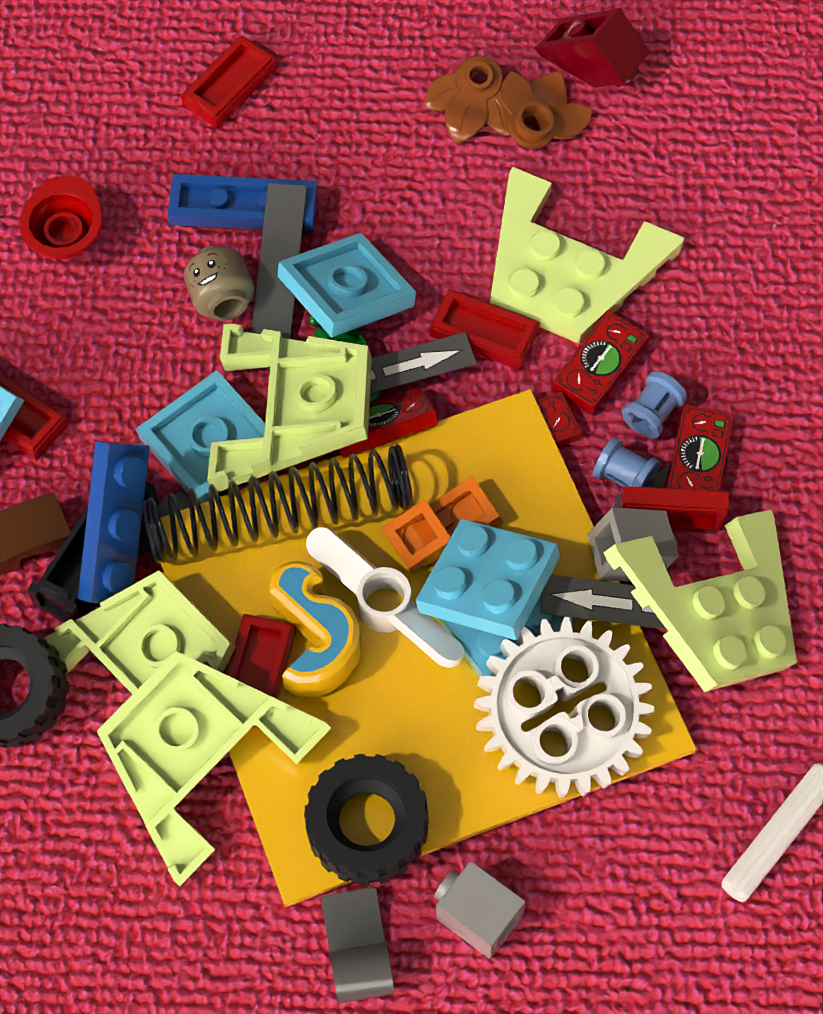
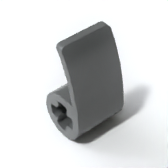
(357, 945)

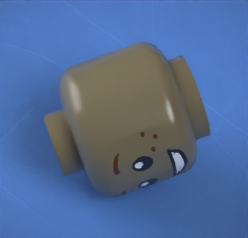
(219, 283)

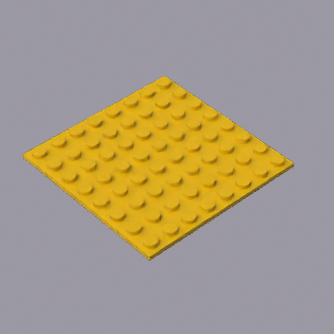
(397, 695)

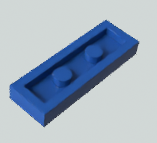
(229, 201)
(113, 519)

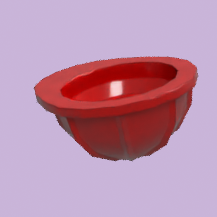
(61, 218)

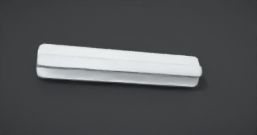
(776, 836)

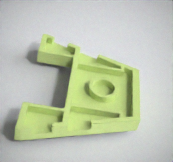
(560, 278)
(313, 402)
(726, 624)
(141, 630)
(178, 732)

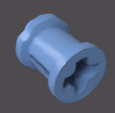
(654, 404)
(625, 466)

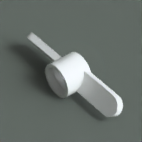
(365, 578)

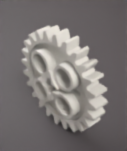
(588, 749)

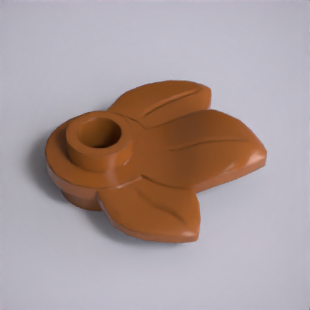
(467, 103)
(543, 106)

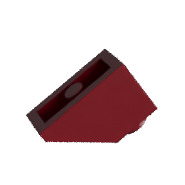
(595, 48)

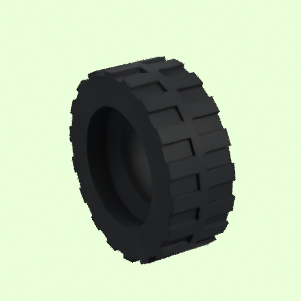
(46, 689)
(357, 777)

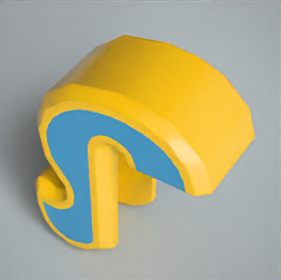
(324, 622)

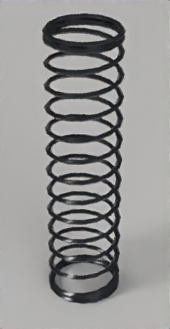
(398, 482)

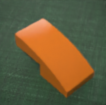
(426, 528)

